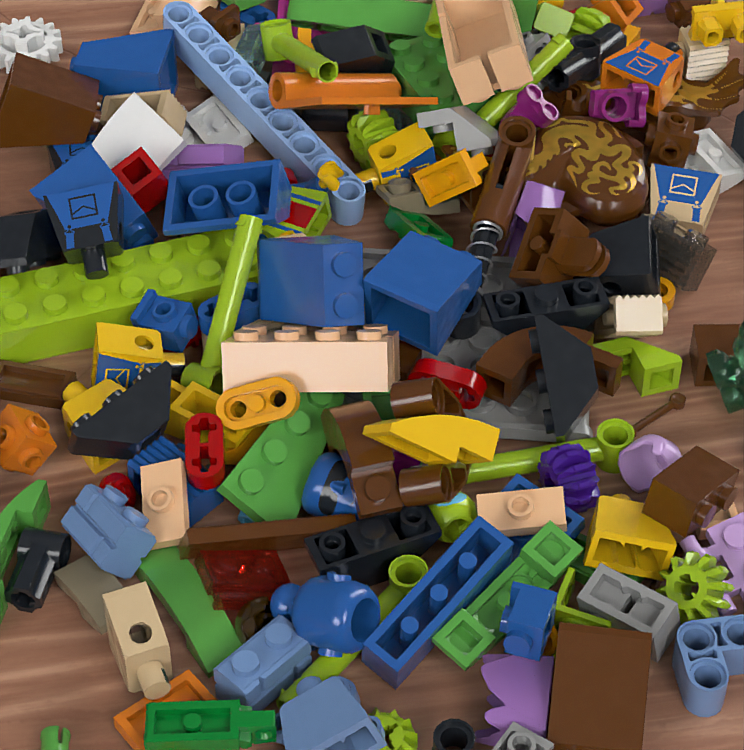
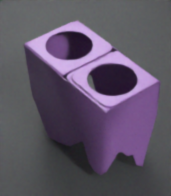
(533, 196)
(519, 694)

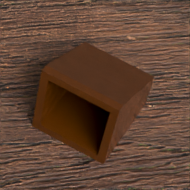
(47, 105)
(599, 688)

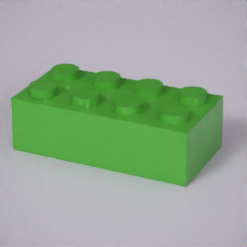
(424, 73)

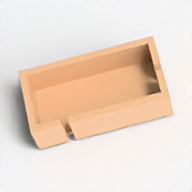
(483, 47)
(313, 359)

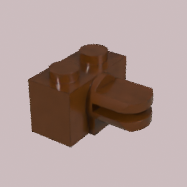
(557, 250)

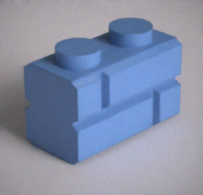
(109, 530)
(263, 665)

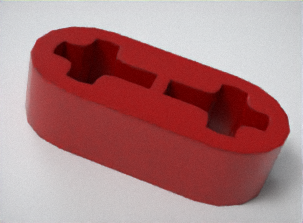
(462, 382)
(213, 450)

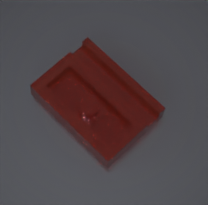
(239, 575)

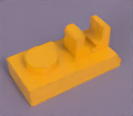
(450, 176)

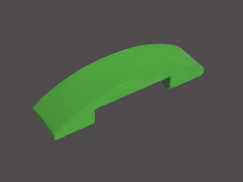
(26, 509)
(182, 593)
(476, 629)

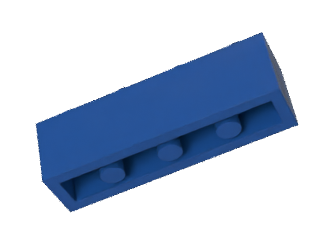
(448, 586)

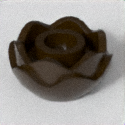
(252, 618)

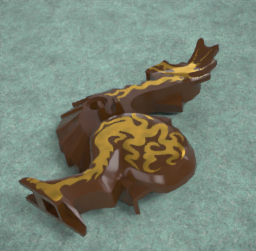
(599, 162)

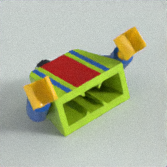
(309, 205)

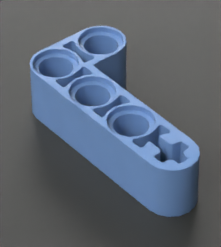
(705, 657)

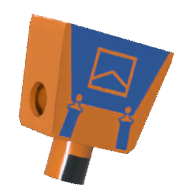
(646, 64)

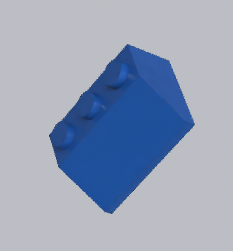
(218, 194)

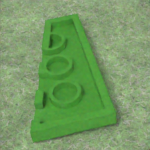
(275, 468)

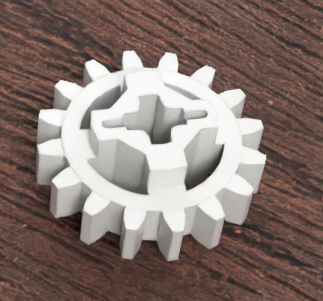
(29, 39)

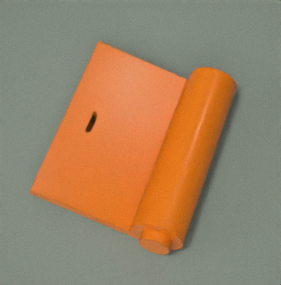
(347, 91)

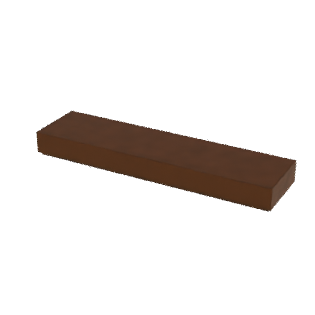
(258, 535)

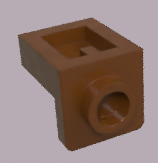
(225, 21)

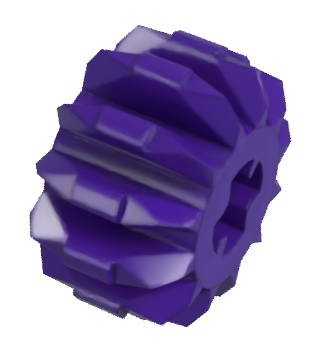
(571, 468)

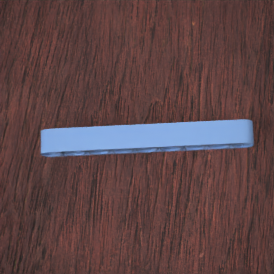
(248, 100)

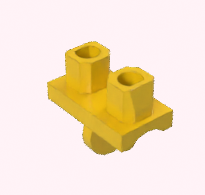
(717, 21)

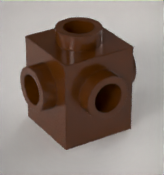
(671, 139)

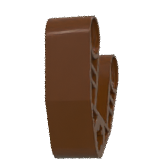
(428, 483)

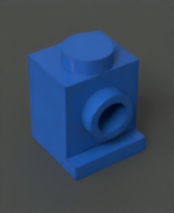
(170, 317)
(528, 620)

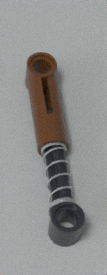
(496, 206)

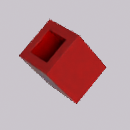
(142, 179)

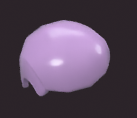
(645, 460)

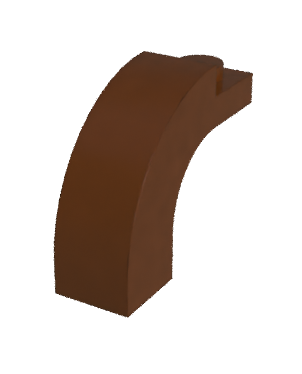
(511, 366)
(365, 459)

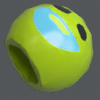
(454, 516)

